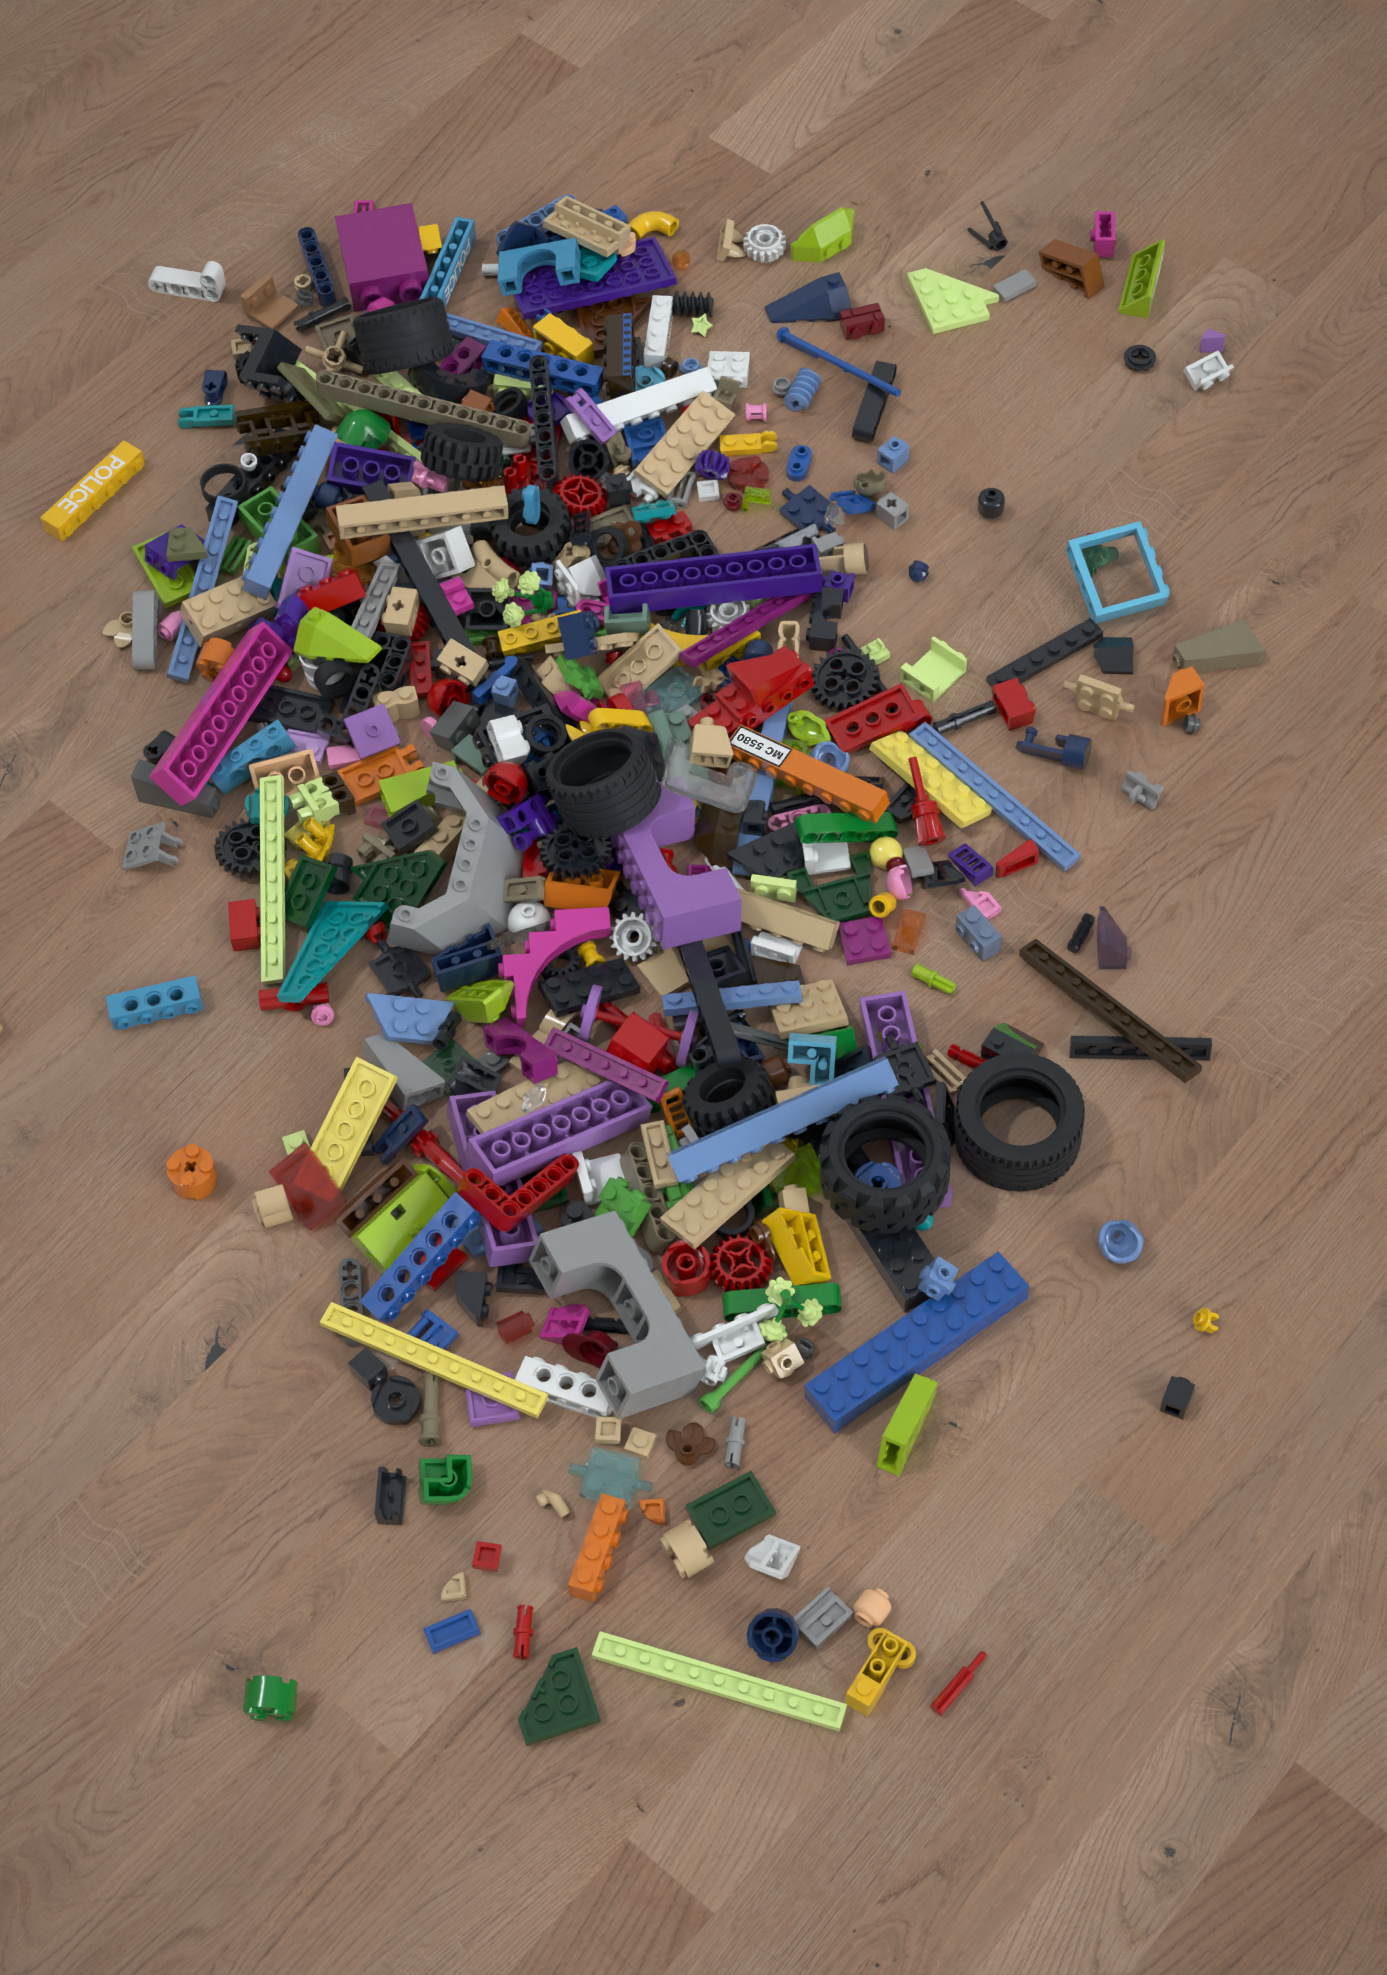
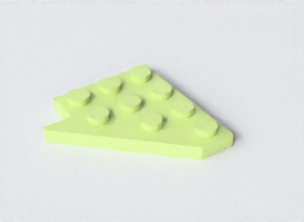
(948, 301)

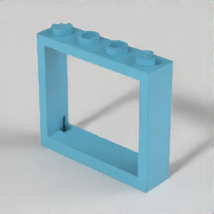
(1086, 584)

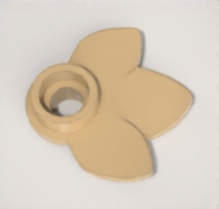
(120, 630)

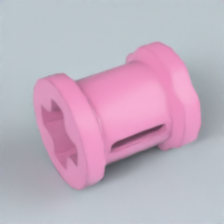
(756, 412)

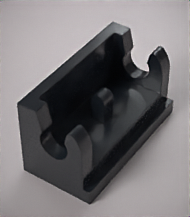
(390, 1497)

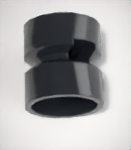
(342, 880)

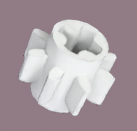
(714, 1371)

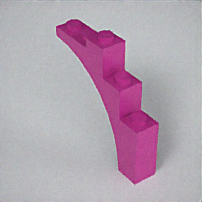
(566, 930)

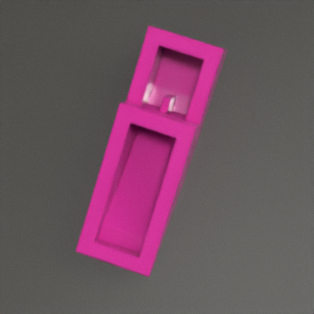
(574, 705)

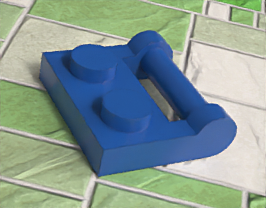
(439, 1334)

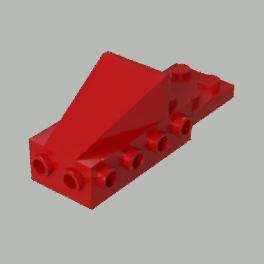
(757, 690)

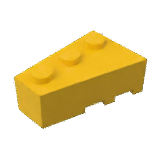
(799, 1245)

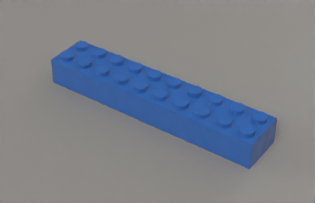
(915, 1342)

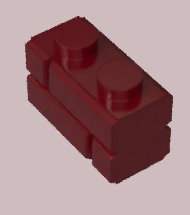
(862, 321)

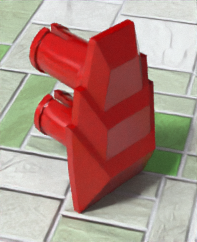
(517, 477)

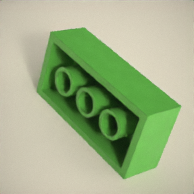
(256, 512)

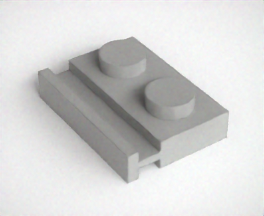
(823, 1617)

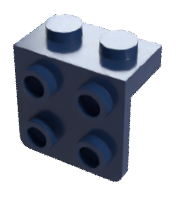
(521, 236)

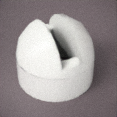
(245, 460)

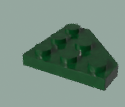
(559, 1700)

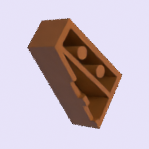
(1074, 265)

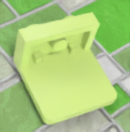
(774, 888)

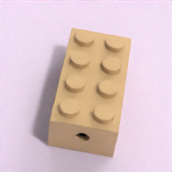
(224, 611)

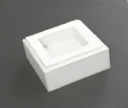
(708, 490)

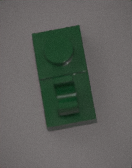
(763, 1202)

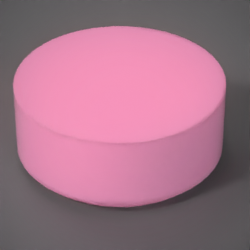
(427, 724)

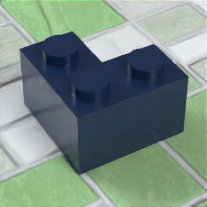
(577, 634)

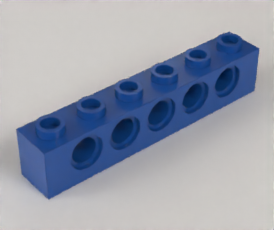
(565, 373)
(424, 1243)

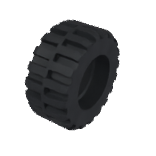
(461, 452)
(538, 547)
(726, 1095)

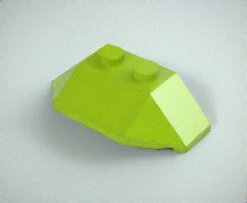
(825, 237)
(482, 1000)

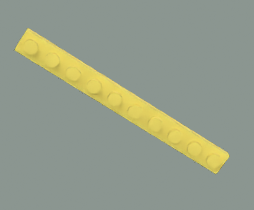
(434, 1360)

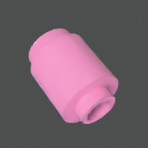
(170, 626)

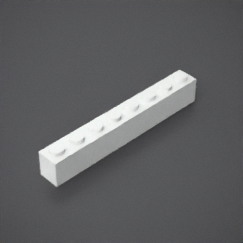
(645, 403)

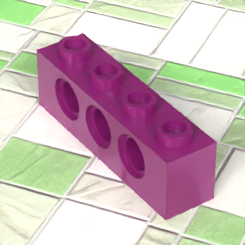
(464, 358)

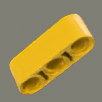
(616, 718)

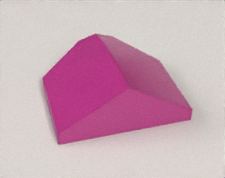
(564, 1321)

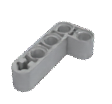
(144, 629)

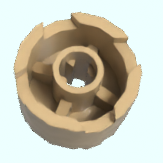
(687, 1548)

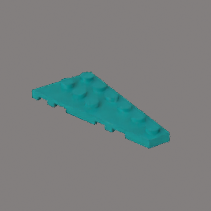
(329, 939)

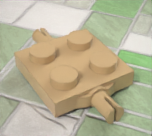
(1098, 697)

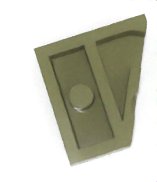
(184, 545)

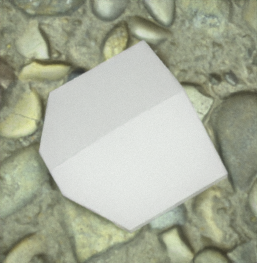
(587, 575)
(773, 1556)

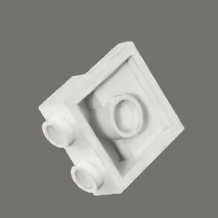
(731, 365)

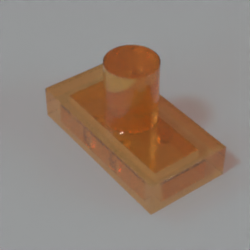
(909, 931)

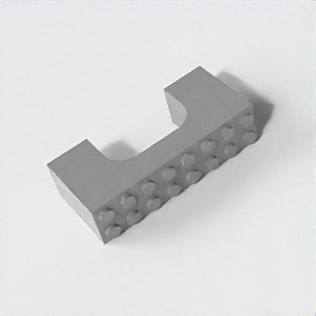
(606, 1259)

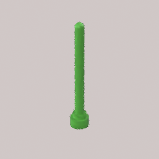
(711, 1401)

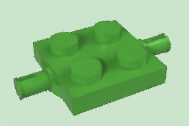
(580, 677)

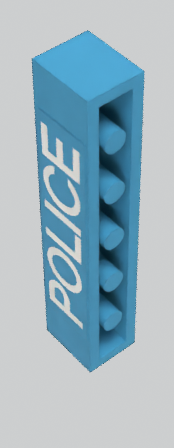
(451, 260)

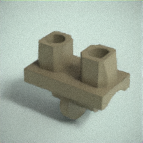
(618, 451)
(379, 848)

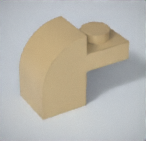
(553, 678)

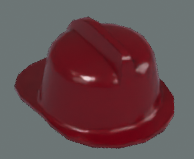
(589, 1348)

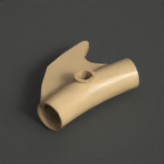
(488, 568)

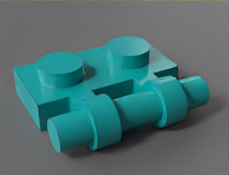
(660, 509)

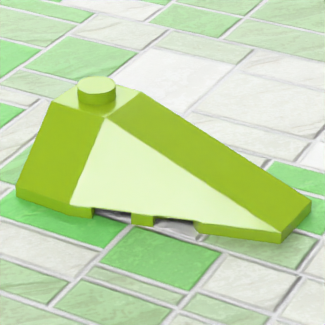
(329, 637)

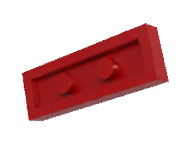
(421, 668)

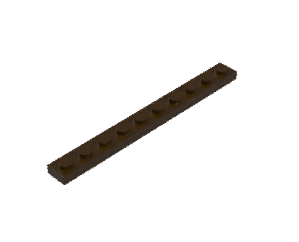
(1111, 1011)

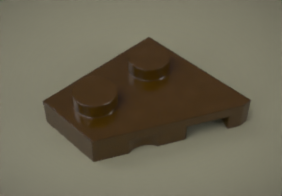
(775, 971)

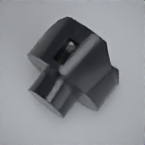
(574, 1212)

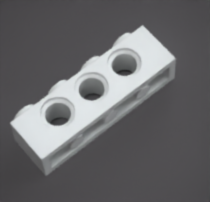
(573, 1399)

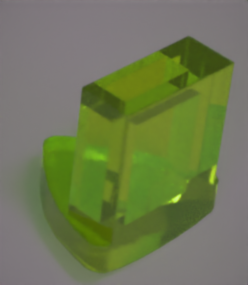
(755, 495)

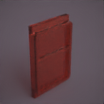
(308, 1186)

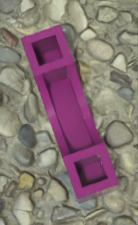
(508, 1038)

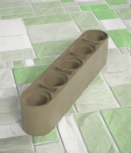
(637, 1172)

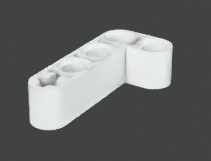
(189, 284)

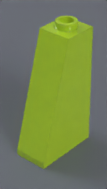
(405, 788)
(906, 1424)

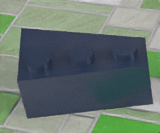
(467, 961)

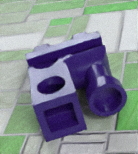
(532, 814)

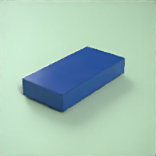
(451, 1631)

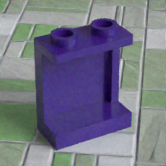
(156, 555)

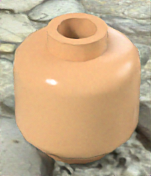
(872, 1607)

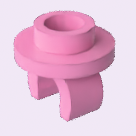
(322, 1014)

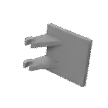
(144, 847)

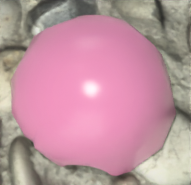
(899, 882)

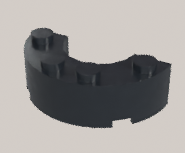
(445, 385)

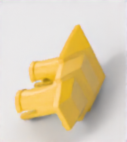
(323, 839)

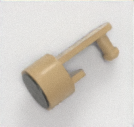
(846, 560)

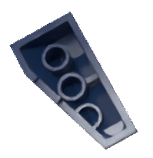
(816, 300)

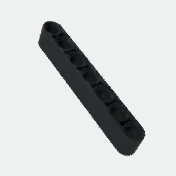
(540, 414)

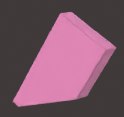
(341, 756)
(982, 901)

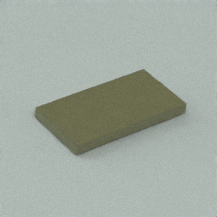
(307, 387)

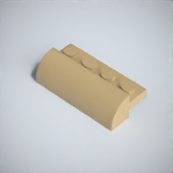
(589, 226)

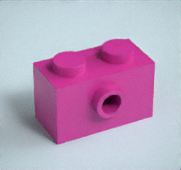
(1103, 233)

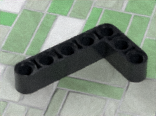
(685, 546)
(397, 659)

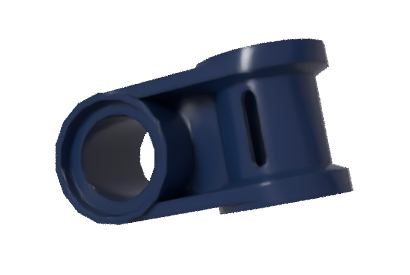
(214, 386)

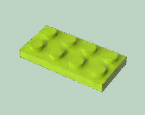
(169, 591)

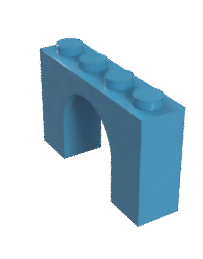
(517, 262)

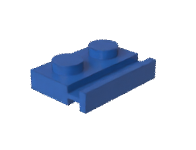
(852, 503)

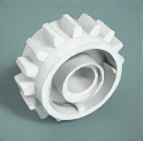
(764, 243)
(723, 613)
(622, 937)

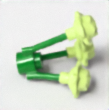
(528, 584)

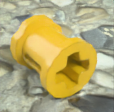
(589, 954)

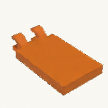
(364, 778)

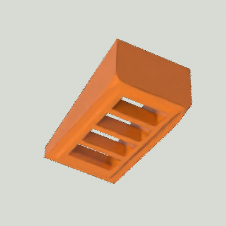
(513, 322)
(668, 1116)

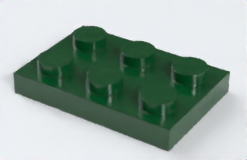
(307, 890)
(730, 1510)

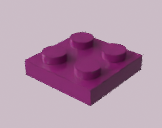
(864, 940)

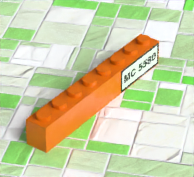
(809, 774)

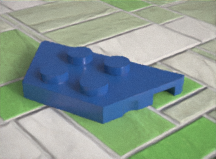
(643, 438)

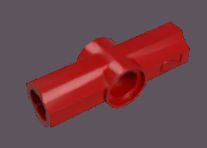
(268, 998)

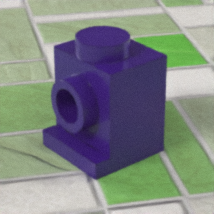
(840, 581)

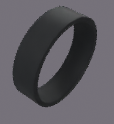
(221, 469)

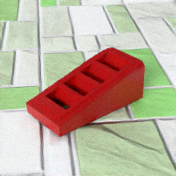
(1020, 858)

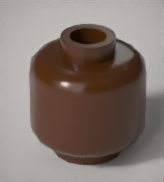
(777, 1070)

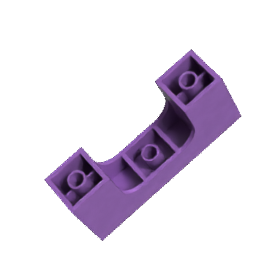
(674, 904)

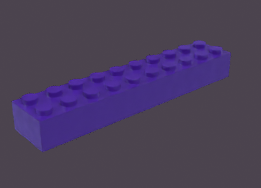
(714, 579)

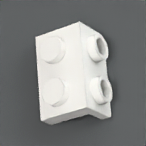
(1206, 370)

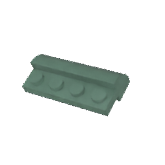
(668, 726)

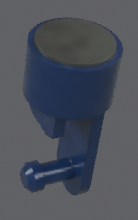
(1075, 753)

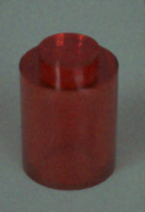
(515, 1326)

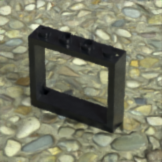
(488, 759)

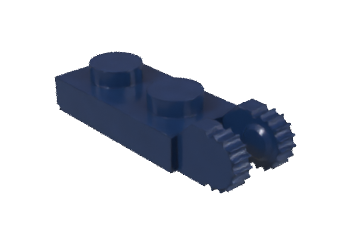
(400, 1133)

